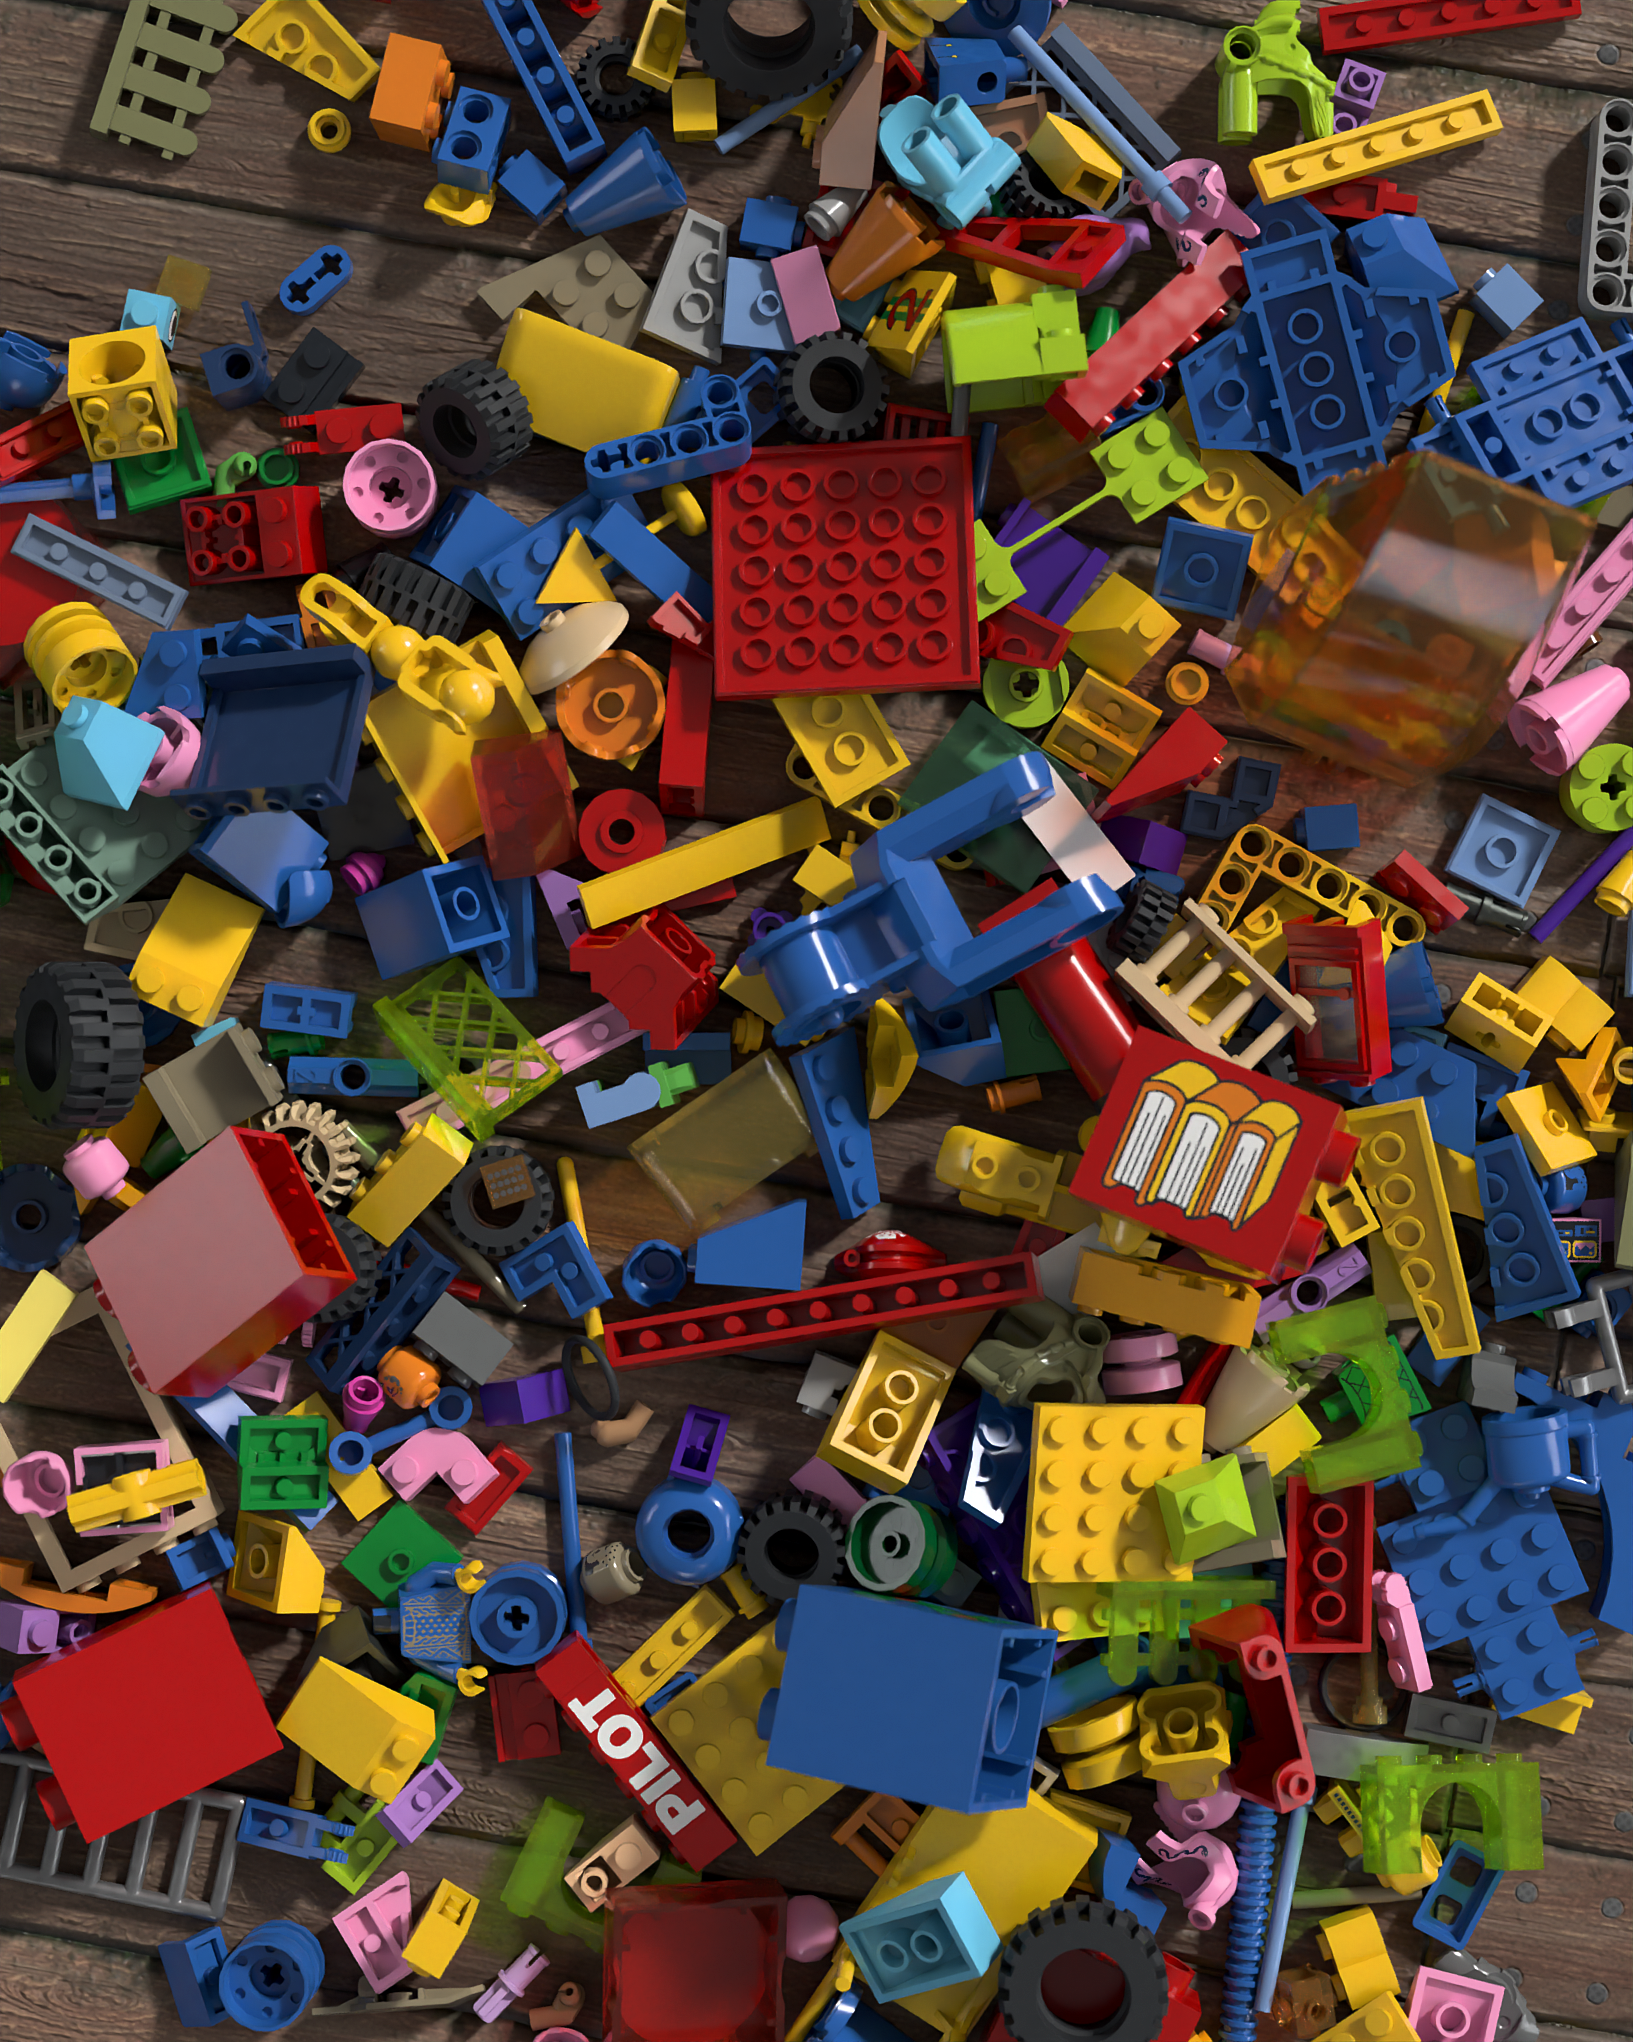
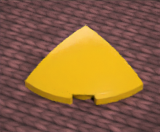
(889, 1058)

